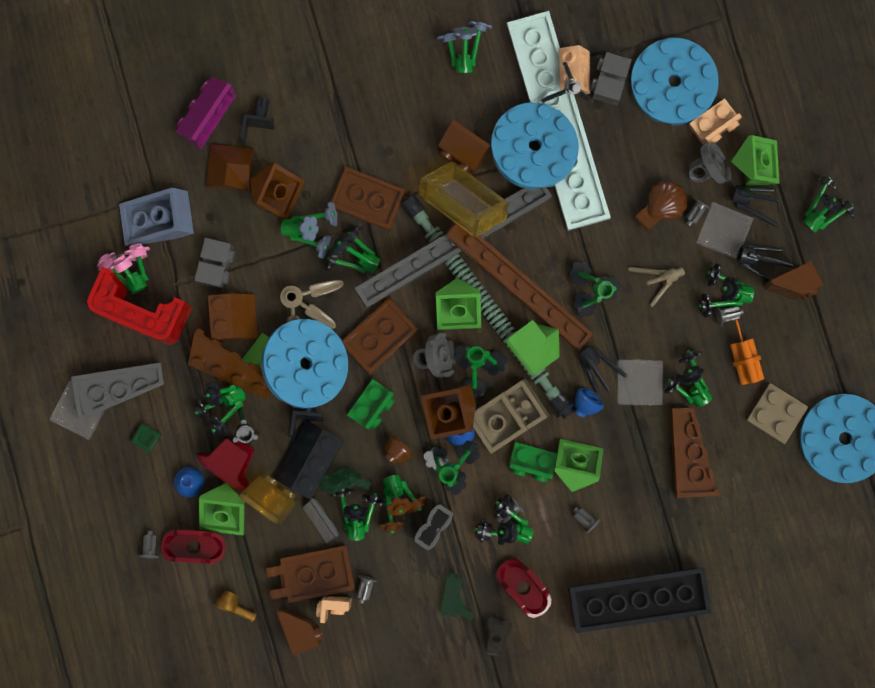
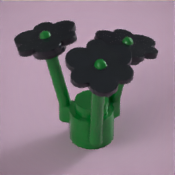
(367, 261)

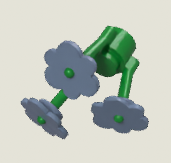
(463, 62)
(308, 229)

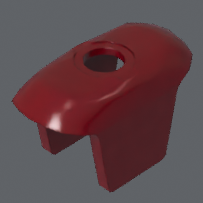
(229, 462)
(176, 541)
(533, 603)

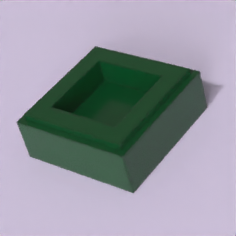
(146, 438)

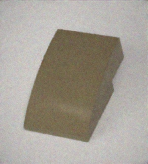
(508, 416)

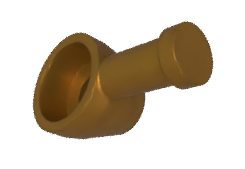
(229, 602)

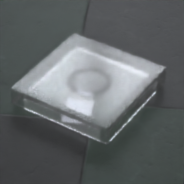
(724, 230)
(642, 382)
(66, 415)

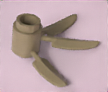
(311, 310)

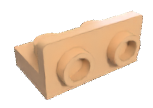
(579, 64)
(715, 122)
(337, 605)

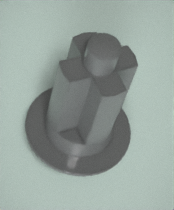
(696, 211)
(727, 314)
(517, 508)
(585, 519)
(149, 545)
(365, 588)

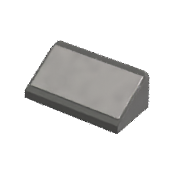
(320, 520)

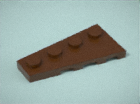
(227, 366)
(690, 461)

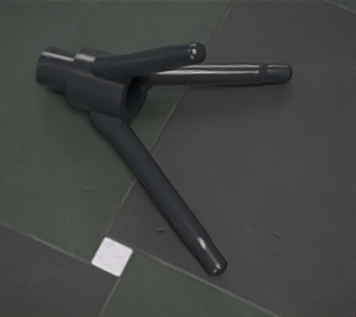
(570, 87)

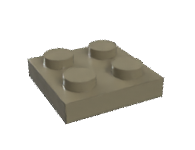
(776, 413)

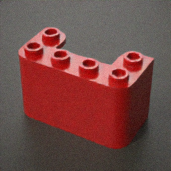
(108, 302)

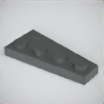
(108, 388)

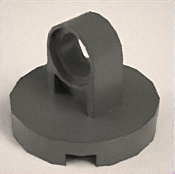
(712, 163)
(438, 355)

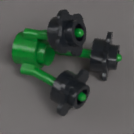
(506, 532)

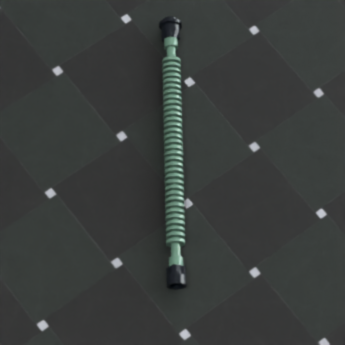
(416, 211)

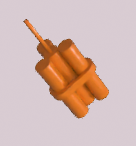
(746, 360)

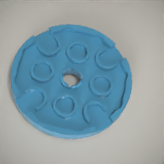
(679, 59)
(528, 167)
(282, 363)
(821, 438)

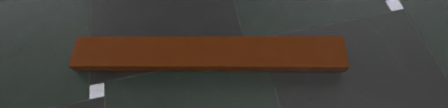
(520, 286)

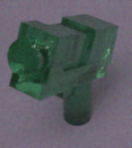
(342, 479)
(451, 601)

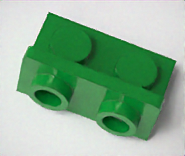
(371, 405)
(532, 461)

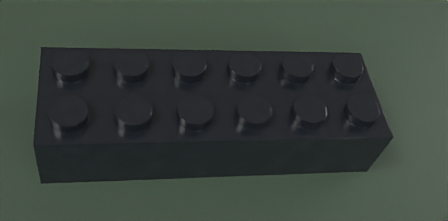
(639, 600)

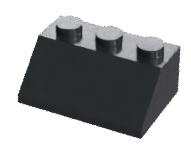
(308, 460)

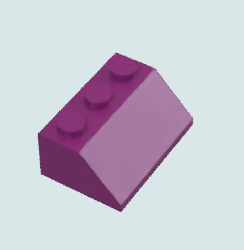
(206, 112)

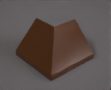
(230, 167)
(276, 190)

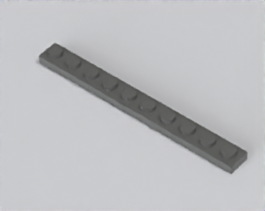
(440, 251)

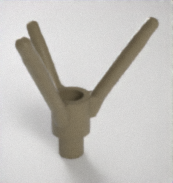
(666, 277)

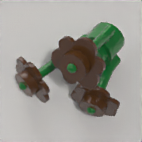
(394, 488)

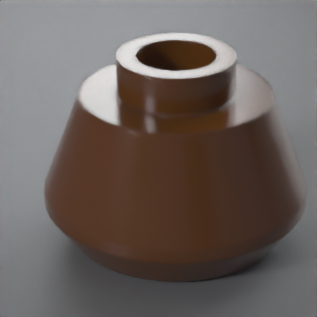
(397, 450)

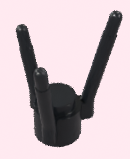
(744, 195)
(749, 255)
(590, 360)
(243, 431)

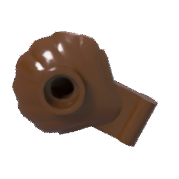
(664, 202)

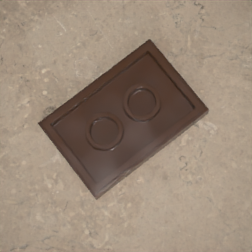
(368, 198)
(379, 336)

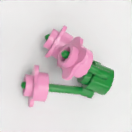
(119, 263)

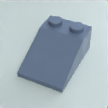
(156, 217)

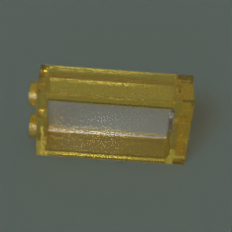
(463, 199)

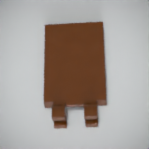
(313, 575)

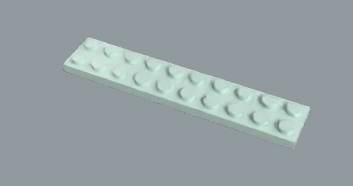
(538, 61)

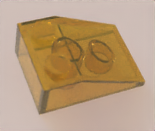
(269, 499)

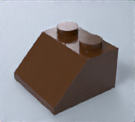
(463, 147)
(796, 283)
(233, 317)
(449, 411)
(300, 632)

